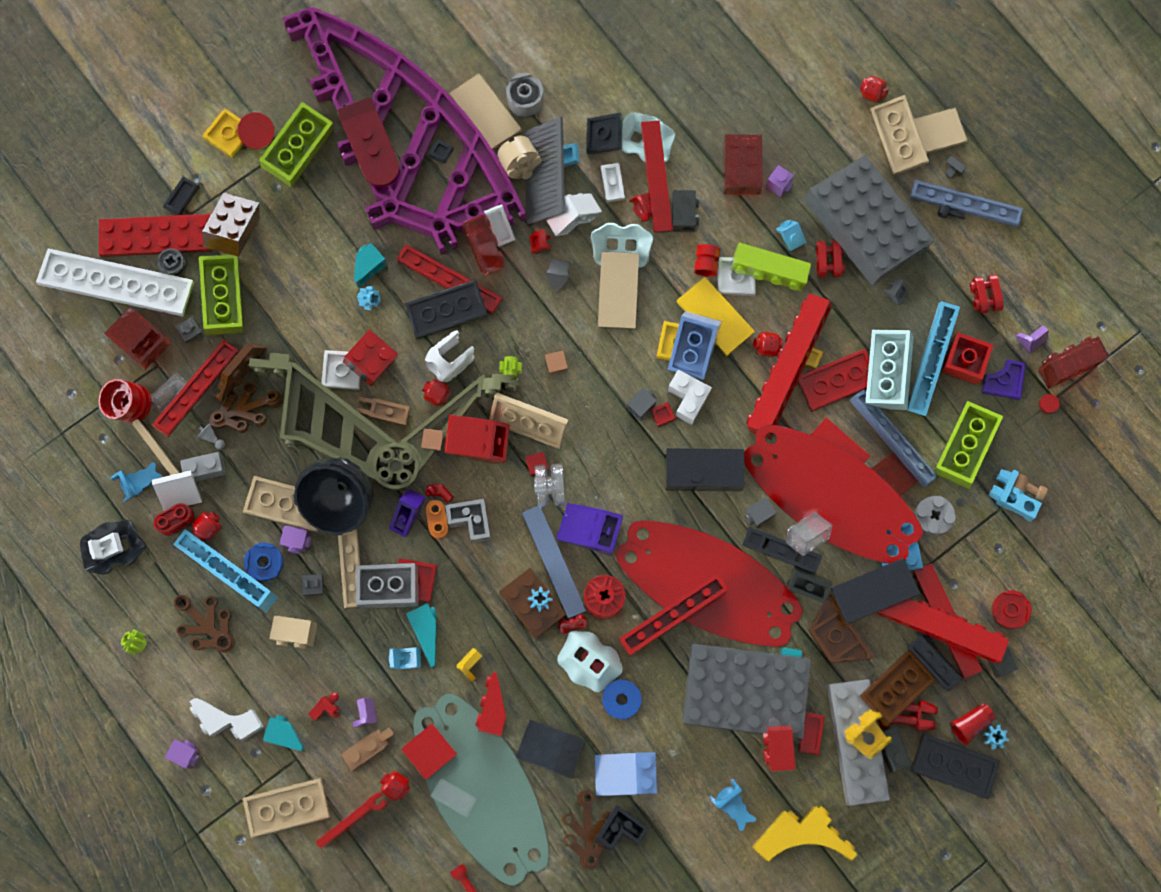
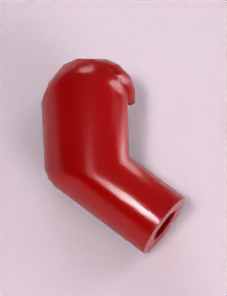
(439, 490)

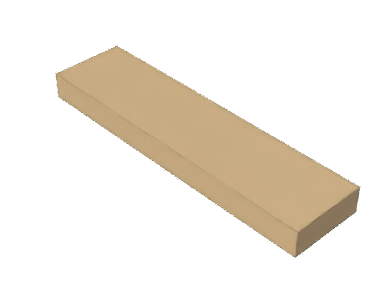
(148, 438)
(349, 559)

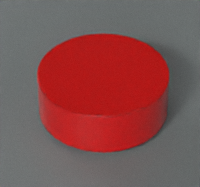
(1049, 403)

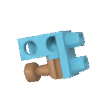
(1013, 496)

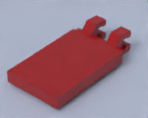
(351, 820)

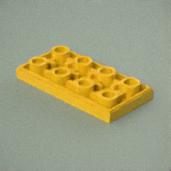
(708, 302)

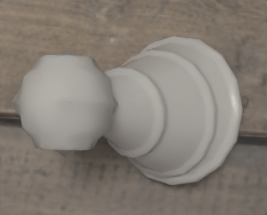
(208, 435)

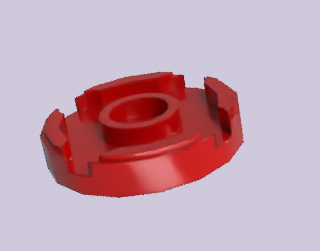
(255, 130)
(1011, 609)

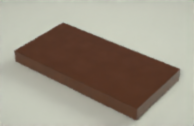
(897, 687)

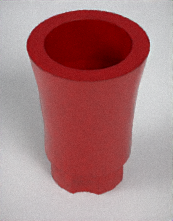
(972, 723)

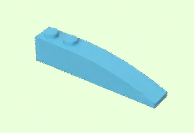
(933, 357)
(226, 571)

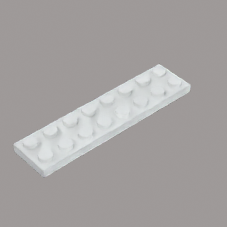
(115, 282)

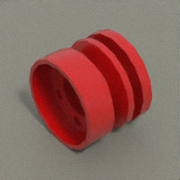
(124, 400)
(609, 607)

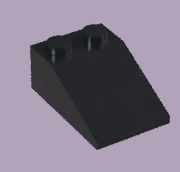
(550, 748)

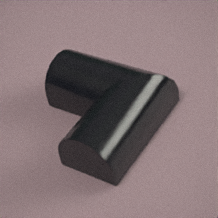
(618, 824)

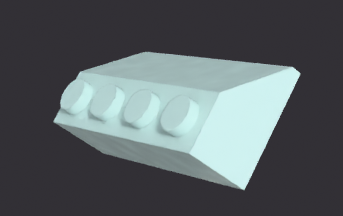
(889, 369)

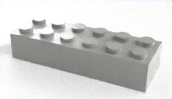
(861, 777)

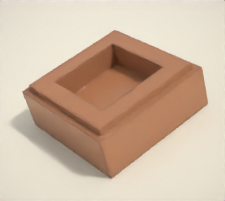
(556, 362)
(432, 439)

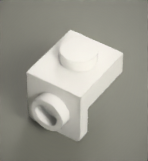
(105, 547)

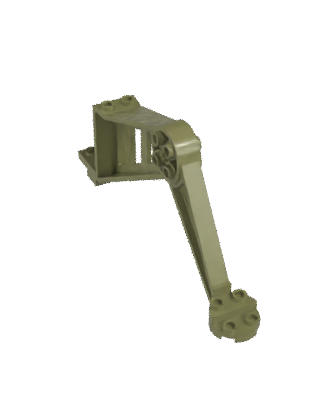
(285, 367)

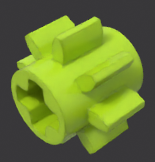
(510, 366)
(133, 642)

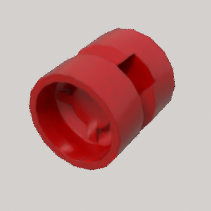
(707, 260)

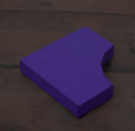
(1006, 382)

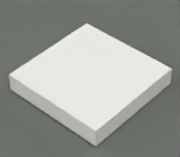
(732, 283)
(337, 374)
(176, 490)

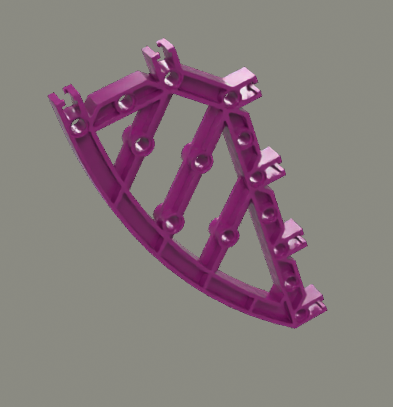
(440, 105)

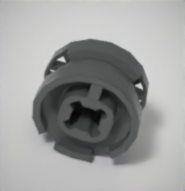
(171, 262)

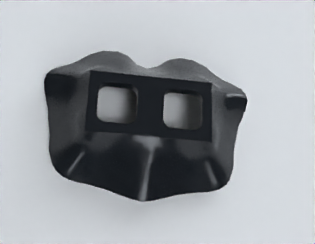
(125, 530)

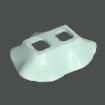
(632, 124)
(632, 231)
(580, 671)

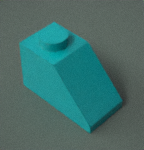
(367, 264)
(283, 733)

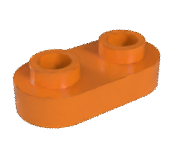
(437, 518)

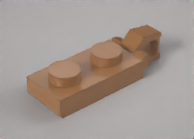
(367, 748)

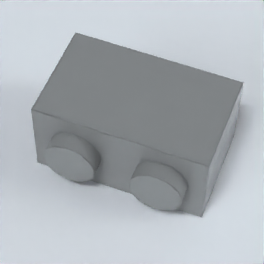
(204, 466)

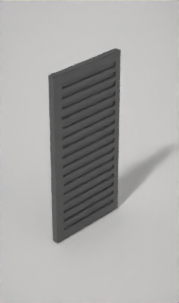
(546, 184)

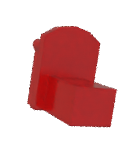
(326, 704)

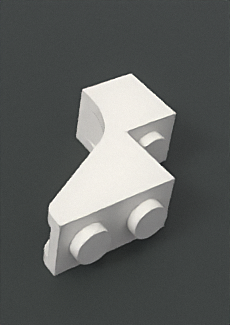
(215, 720)

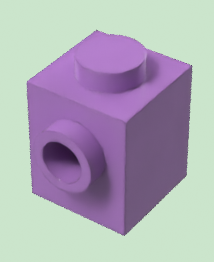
(780, 181)
(295, 539)
(183, 753)

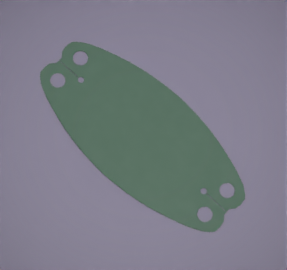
(505, 804)

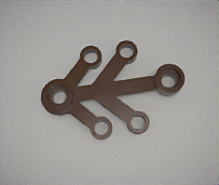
(243, 409)
(207, 625)
(587, 834)

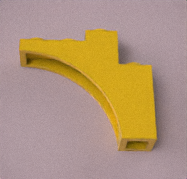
(812, 829)

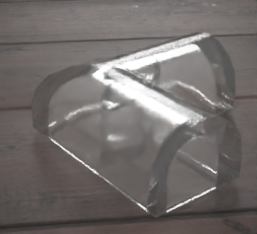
(167, 392)

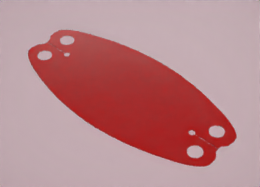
(838, 487)
(686, 558)

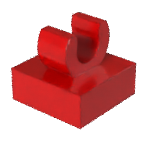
(538, 242)

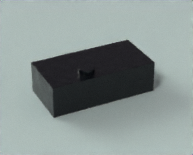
(704, 469)

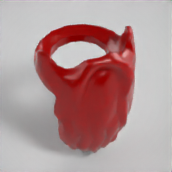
(642, 206)

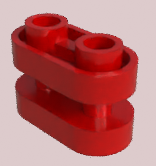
(836, 266)
(981, 301)
(174, 519)

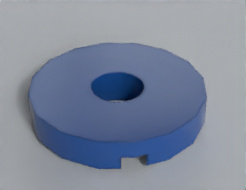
(266, 573)
(621, 687)

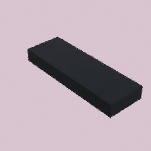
(935, 662)

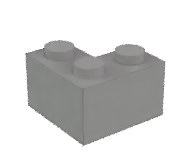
(472, 514)

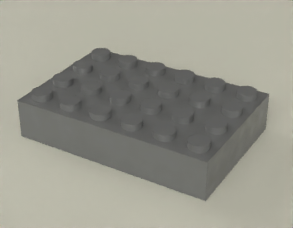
(868, 219)
(745, 690)

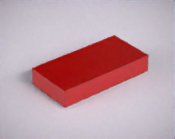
(812, 734)

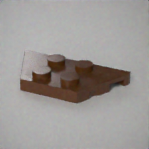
(236, 370)
(836, 638)

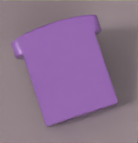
(1033, 341)
(366, 712)

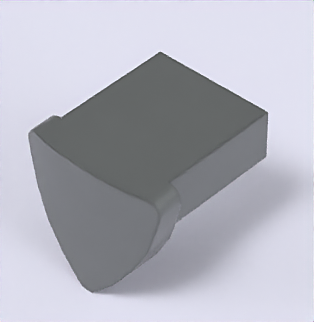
(557, 273)

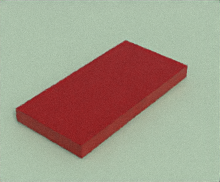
(835, 380)

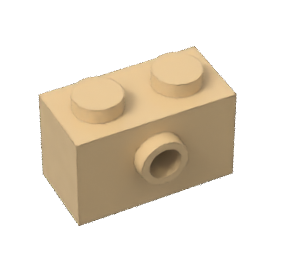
(293, 631)

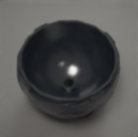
(329, 504)

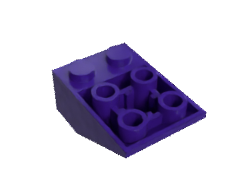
(590, 528)

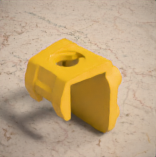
(868, 724)

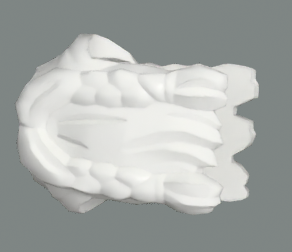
(441, 368)

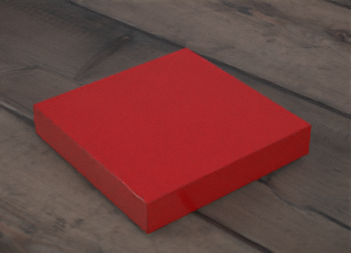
(426, 579)
(429, 751)

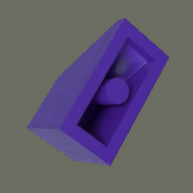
(406, 512)

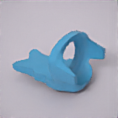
(133, 484)
(730, 802)

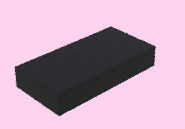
(181, 196)

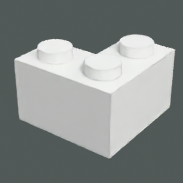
(578, 210)
(693, 394)

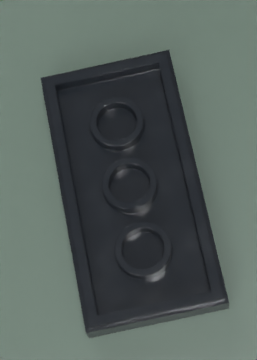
(446, 309)
(875, 591)
(955, 766)

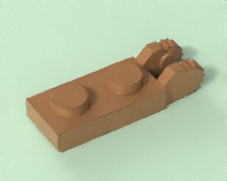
(385, 411)

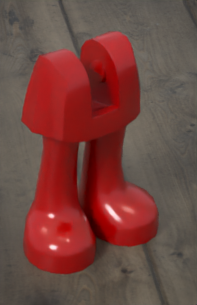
(916, 721)

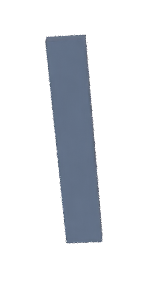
(966, 203)
(894, 439)
(554, 562)

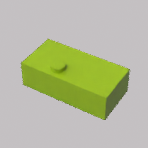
(296, 144)
(221, 294)
(968, 445)

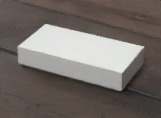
(500, 225)

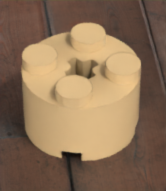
(519, 158)

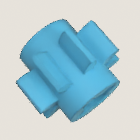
(368, 298)
(544, 602)
(999, 733)

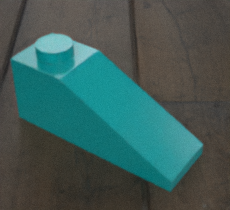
(425, 628)

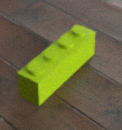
(770, 267)

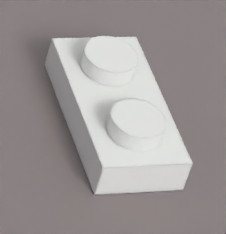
(612, 182)

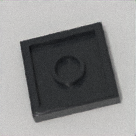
(604, 133)

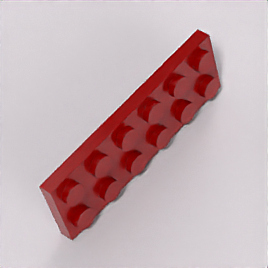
(152, 235)

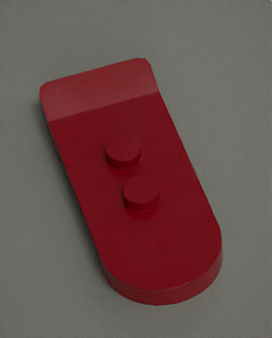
(370, 142)

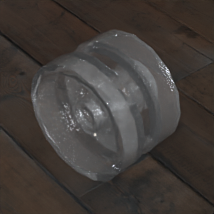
(549, 485)

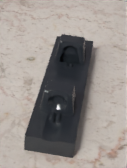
(781, 550)

